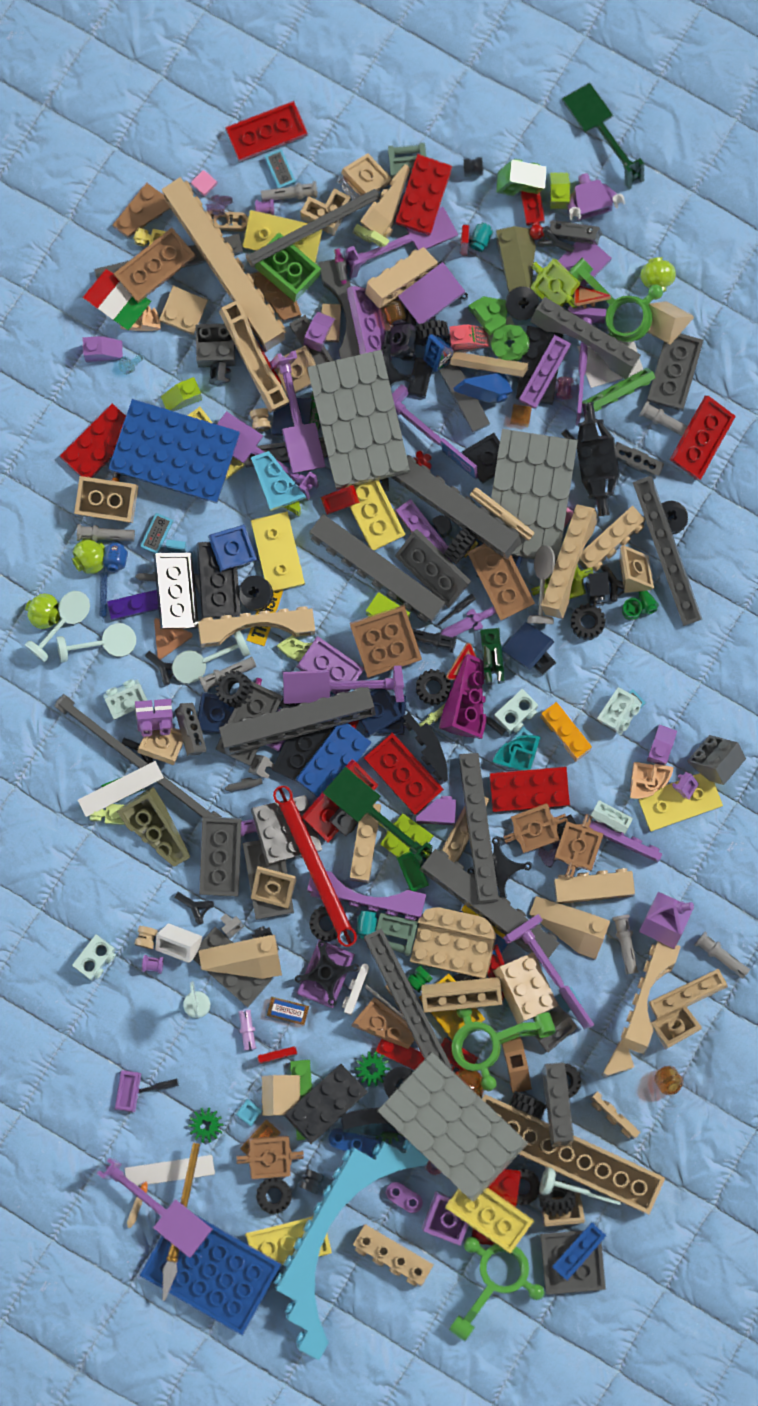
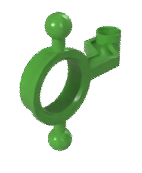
(582, 271)
(541, 1026)
(462, 1326)

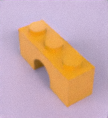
(562, 725)

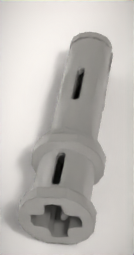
(298, 191)
(658, 416)
(95, 533)
(211, 680)
(624, 935)
(714, 949)

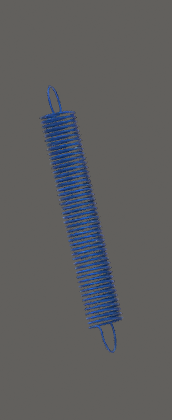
(102, 596)

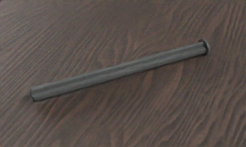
(312, 227)

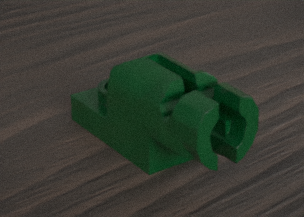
(492, 655)

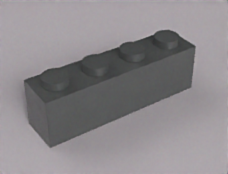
(558, 1104)

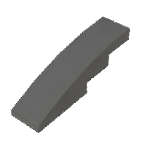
(468, 406)

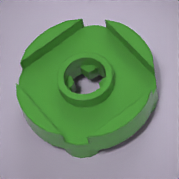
(506, 333)

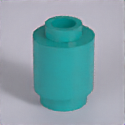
(480, 237)
(365, 923)

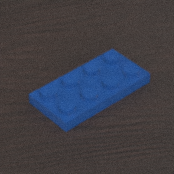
(332, 756)

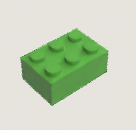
(289, 270)

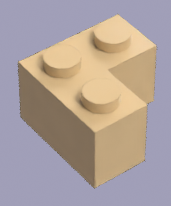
(314, 209)

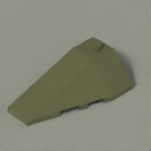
(516, 256)
(153, 823)

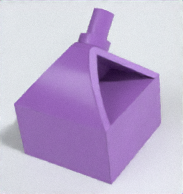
(666, 919)

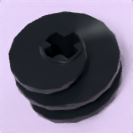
(517, 295)
(680, 515)
(249, 587)
(393, 1078)

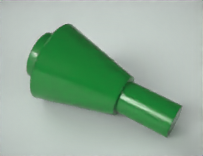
(649, 604)

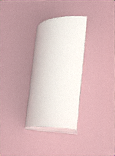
(178, 942)

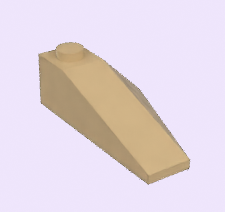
(381, 215)
(575, 927)
(245, 958)

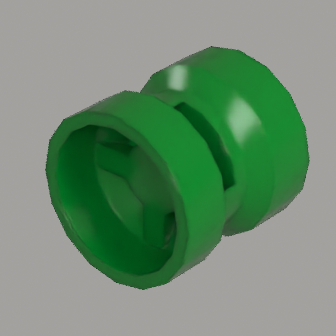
(631, 605)
(419, 978)

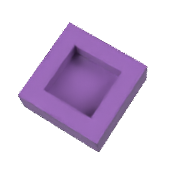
(686, 785)

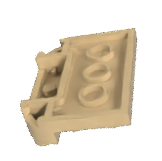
(454, 942)

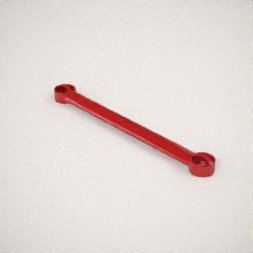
(315, 866)

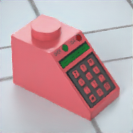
(467, 337)

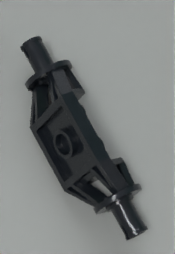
(597, 459)

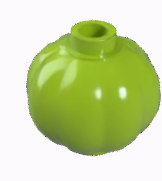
(658, 272)
(88, 556)
(43, 611)

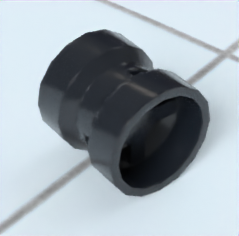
(477, 168)
(311, 1181)

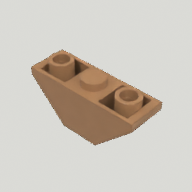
(517, 1065)

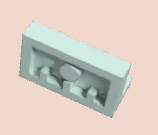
(122, 699)
(620, 711)
(613, 818)

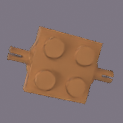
(535, 828)
(579, 846)
(269, 1157)

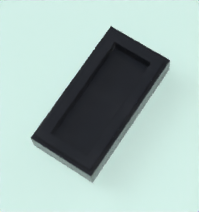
(422, 377)

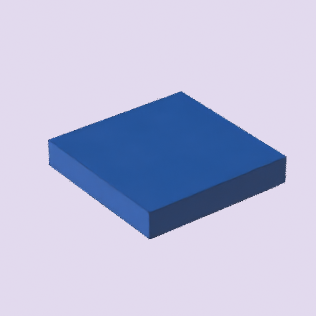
(232, 547)

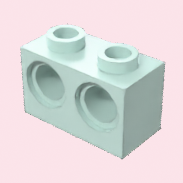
(512, 708)
(90, 955)

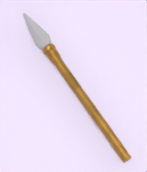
(170, 1267)

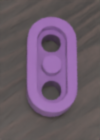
(404, 1197)

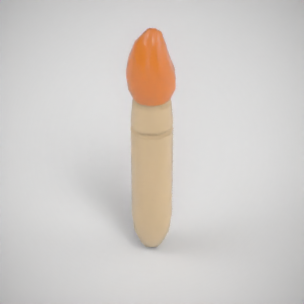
(136, 1207)

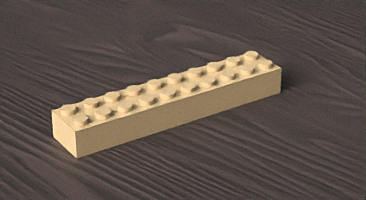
(222, 262)
(583, 1161)

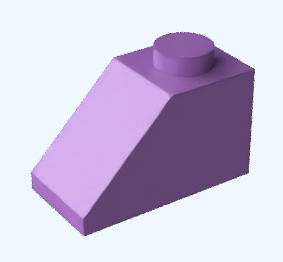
(318, 331)
(101, 349)
(662, 745)
(439, 812)

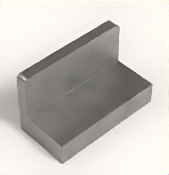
(563, 1025)

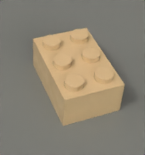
(106, 499)
(525, 988)

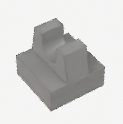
(259, 765)
(231, 926)

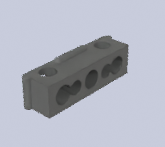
(575, 232)
(643, 457)
(190, 729)

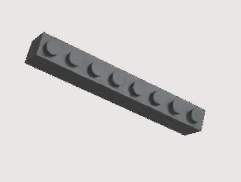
(459, 508)
(377, 569)
(297, 720)
(499, 914)

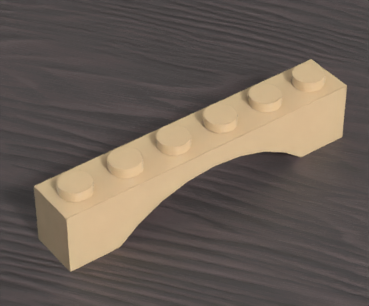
(263, 377)
(560, 583)
(296, 622)
(640, 1030)

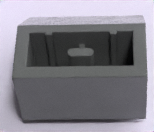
(214, 345)
(717, 759)

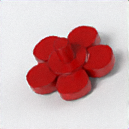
(422, 459)

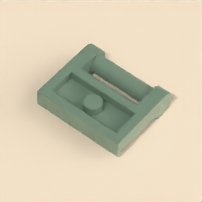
(397, 163)
(398, 928)

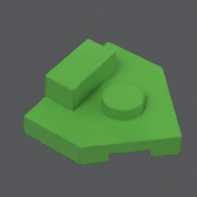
(489, 313)

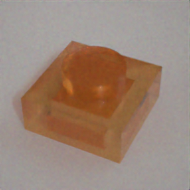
(520, 415)

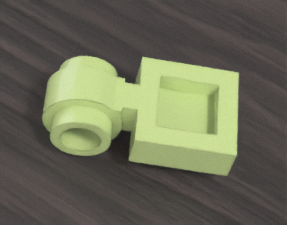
(110, 814)

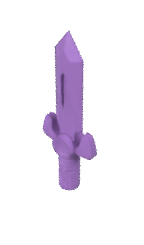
(468, 623)

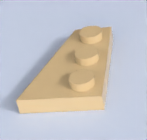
(613, 1117)

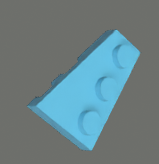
(275, 483)

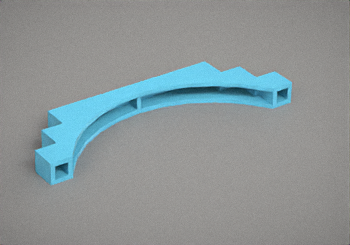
(299, 1272)

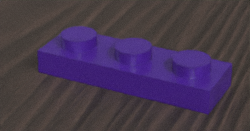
(133, 605)

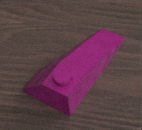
(464, 707)

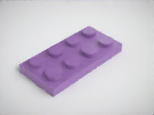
(367, 320)

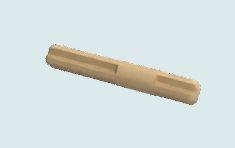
(501, 513)

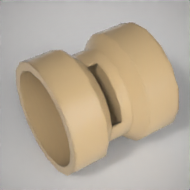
(260, 419)
(146, 937)

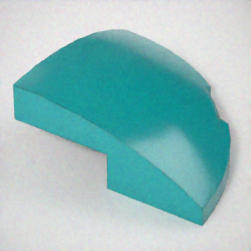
(518, 752)

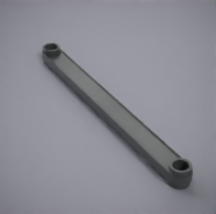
(65, 705)

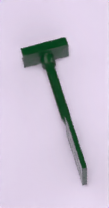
(591, 112)
(358, 800)

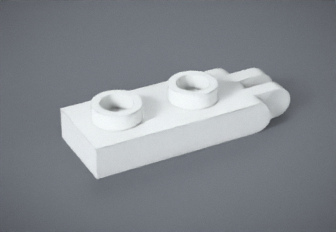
(356, 987)

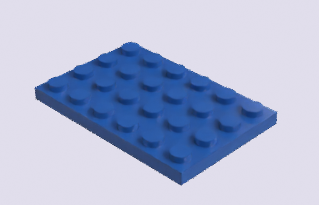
(174, 451)
(220, 1278)

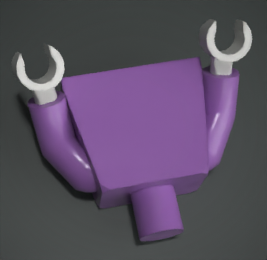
(592, 198)

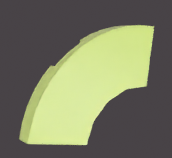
(370, 236)
(293, 648)

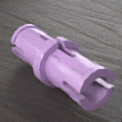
(247, 1030)

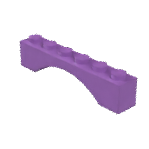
(406, 903)

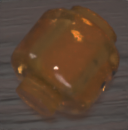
(393, 311)
(668, 1080)

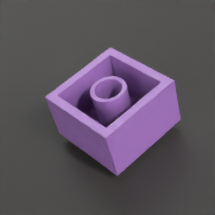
(442, 1222)

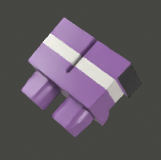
(159, 720)

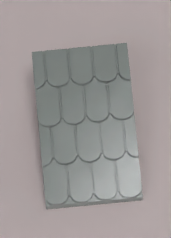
(358, 419)
(534, 486)
(452, 1127)

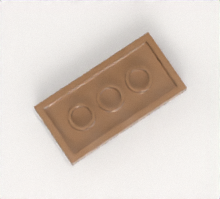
(154, 265)
(501, 581)

